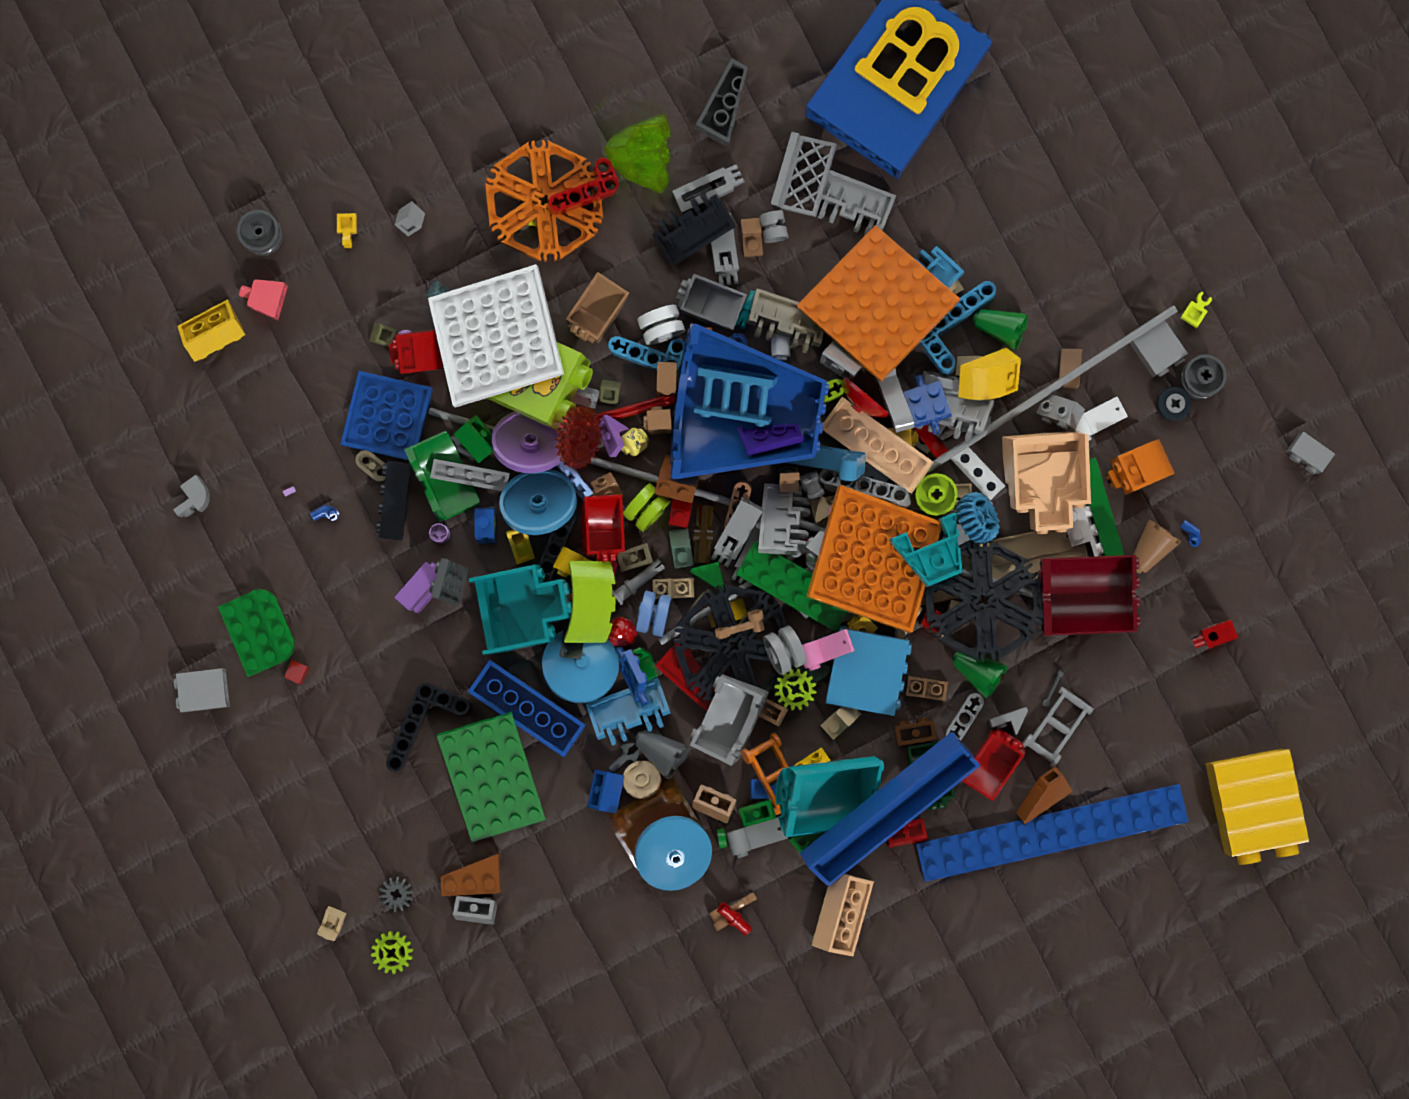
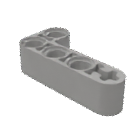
(895, 402)

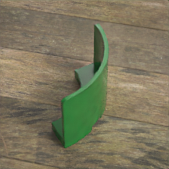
(444, 497)

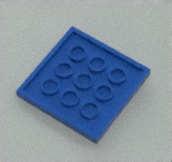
(386, 415)

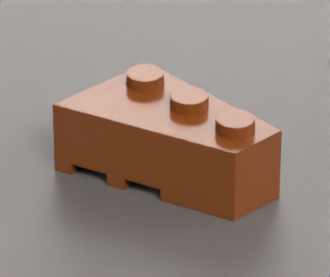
(476, 878)

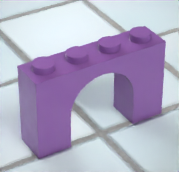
(416, 593)

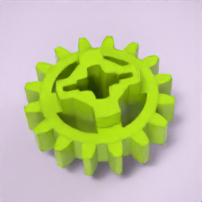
(790, 697)
(399, 957)

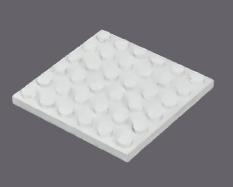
(495, 336)

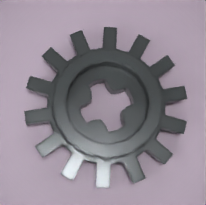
(403, 889)

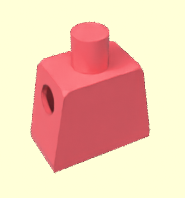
(265, 297)

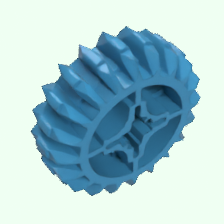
(978, 517)

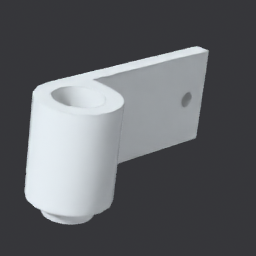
(1101, 417)

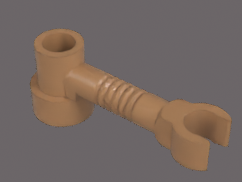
(755, 622)
(720, 921)

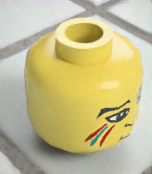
(634, 441)

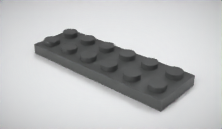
(449, 581)

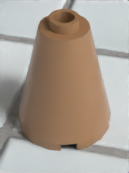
(1154, 546)

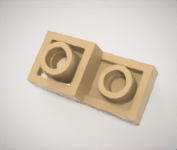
(674, 587)

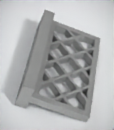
(788, 169)

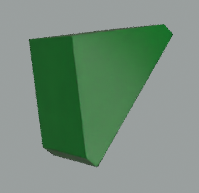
(709, 573)

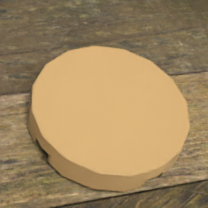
(641, 779)

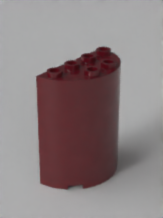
(1089, 595)

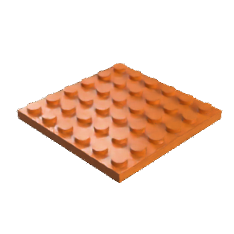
(878, 303)
(862, 568)

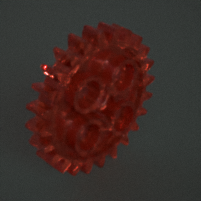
(578, 437)

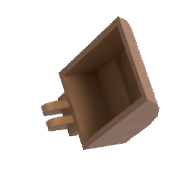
(596, 309)

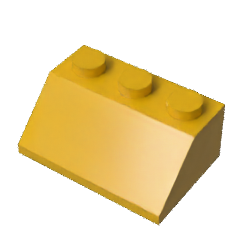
(210, 331)

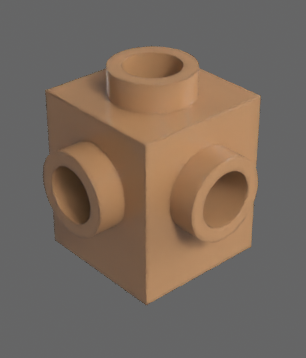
(605, 486)

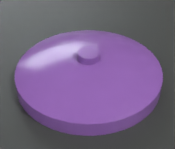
(525, 444)

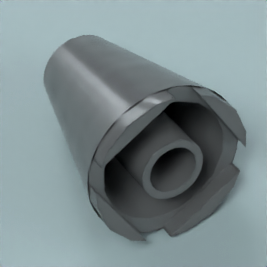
(662, 752)

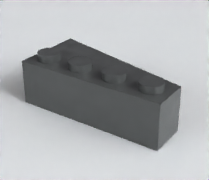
(721, 109)

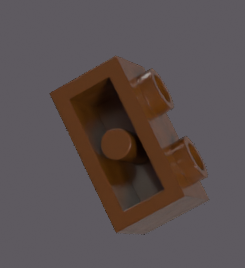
(915, 732)

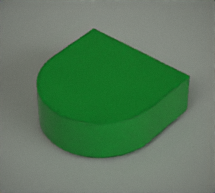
(721, 838)

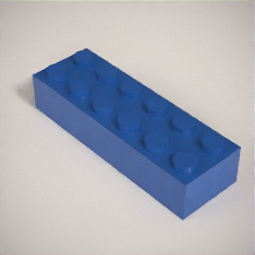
(529, 708)

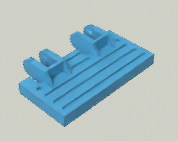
(942, 267)
(621, 707)

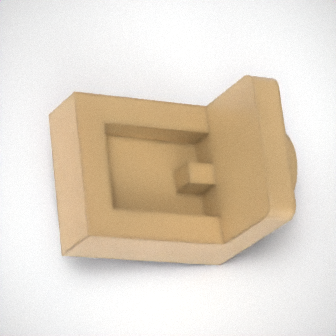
(331, 924)

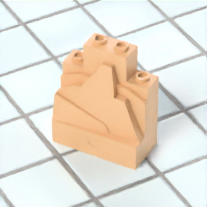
(1048, 477)

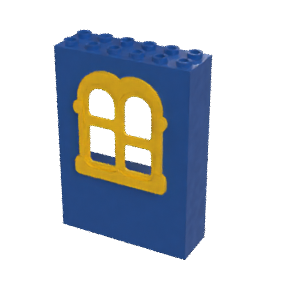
(873, 110)

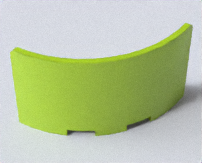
(591, 602)

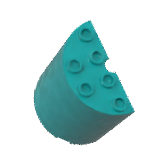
(824, 793)

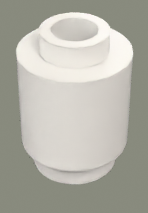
(780, 347)

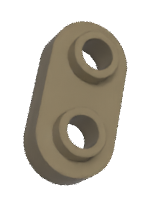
(372, 467)

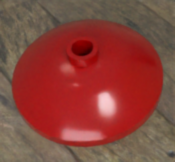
(862, 401)

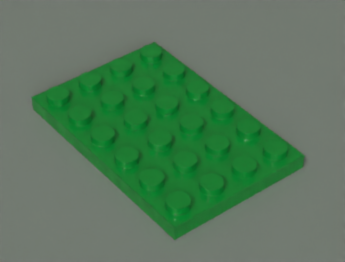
(491, 776)

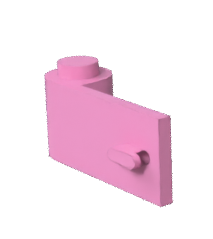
(827, 649)

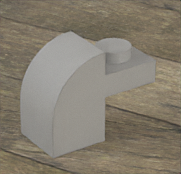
(197, 494)

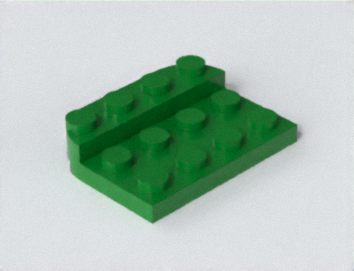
(258, 630)

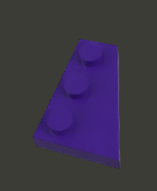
(767, 439)

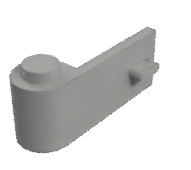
(754, 836)

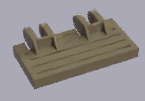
(782, 312)

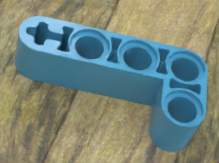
(645, 352)

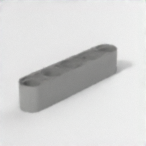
(875, 487)

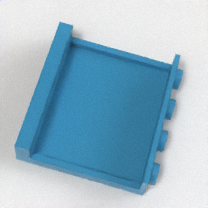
(870, 674)

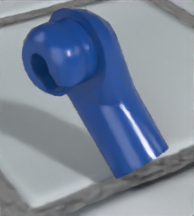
(325, 511)
(1194, 535)

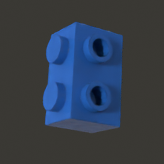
(605, 791)

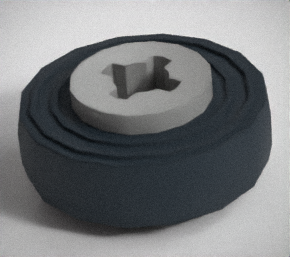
(1168, 402)

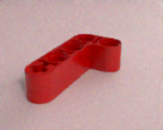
(581, 190)

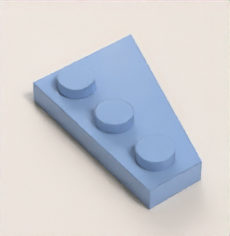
(581, 488)

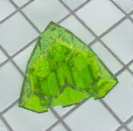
(642, 152)

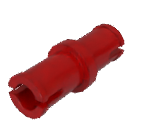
(734, 918)

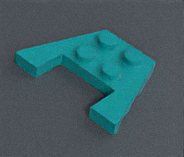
(936, 560)

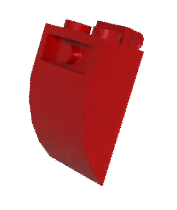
(416, 351)
(602, 527)
(998, 760)

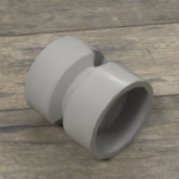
(773, 226)

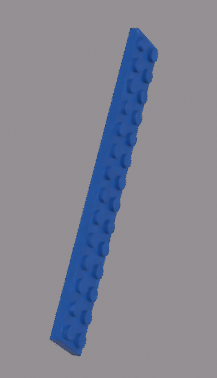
(1052, 832)

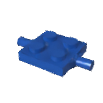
(927, 404)
(633, 675)

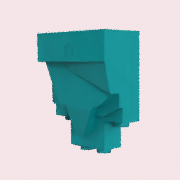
(520, 608)

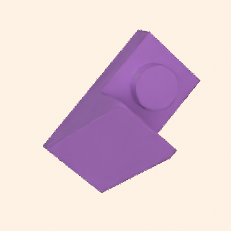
(612, 434)

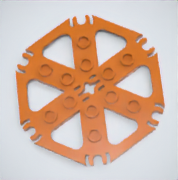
(541, 187)

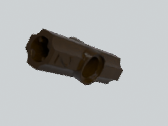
(703, 534)

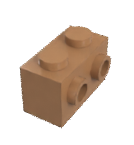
(658, 421)
(714, 803)

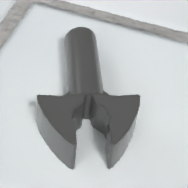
(461, 450)
(624, 757)

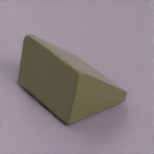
(382, 334)
(609, 392)

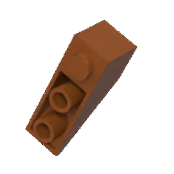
(1046, 792)

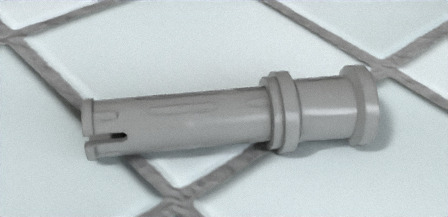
(629, 587)

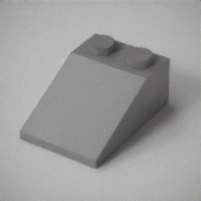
(840, 361)

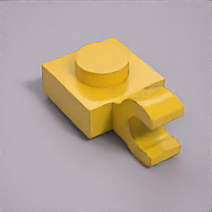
(347, 225)

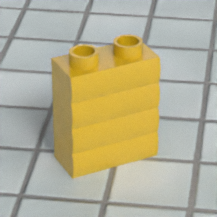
(1257, 805)

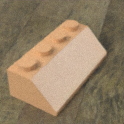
(842, 915)

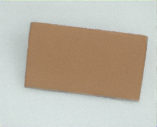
(1069, 361)

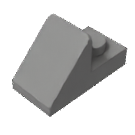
(1014, 717)

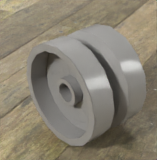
(784, 650)

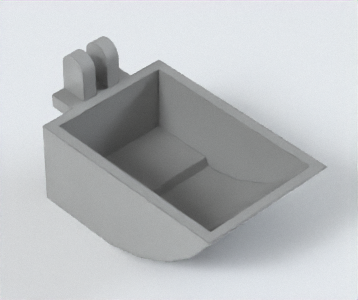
(710, 302)

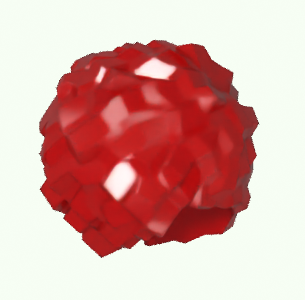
(622, 632)

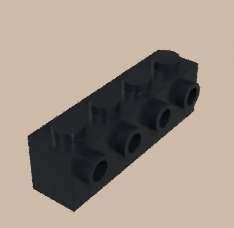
(394, 500)

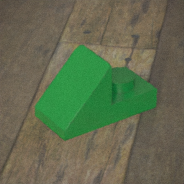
(757, 813)

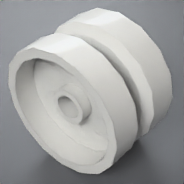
(661, 324)

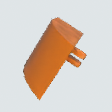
(1140, 467)

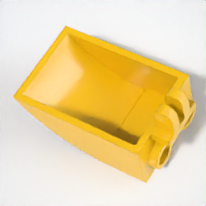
(990, 376)

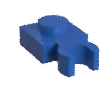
(757, 790)

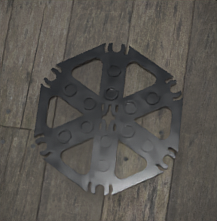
(1000, 609)
(723, 658)

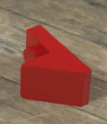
(680, 513)

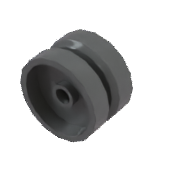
(251, 226)
(1211, 369)

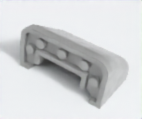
(729, 719)

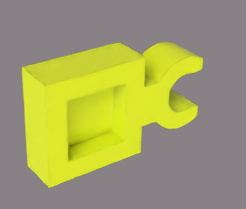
(1195, 311)

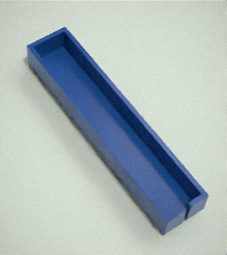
(890, 809)

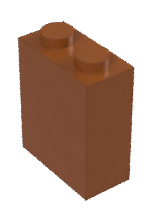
(679, 489)

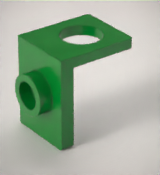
(646, 663)

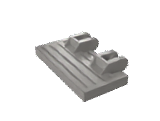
(855, 199)
(967, 413)
(782, 520)

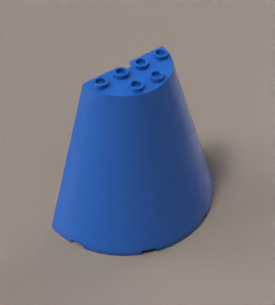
(712, 443)

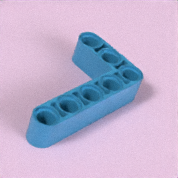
(951, 322)
(848, 462)

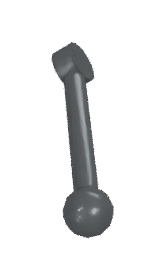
(1046, 702)

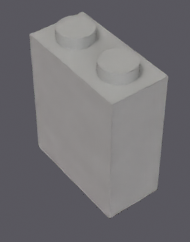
(1159, 349)
(202, 690)

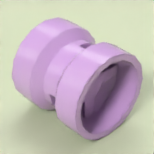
(439, 533)

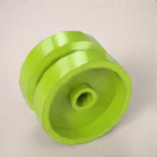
(944, 487)
(648, 509)

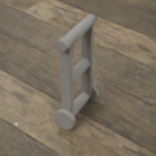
(1030, 739)

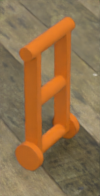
(749, 757)

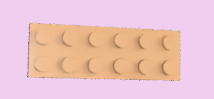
(882, 447)

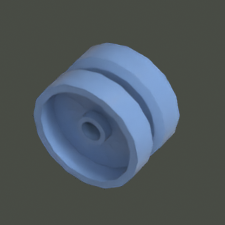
(653, 613)

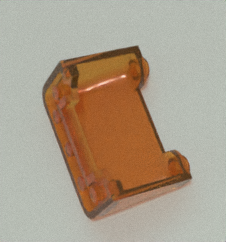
(638, 815)

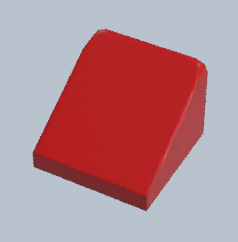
(296, 672)

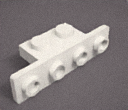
(1083, 530)

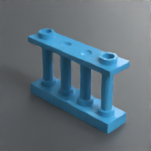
(746, 379)

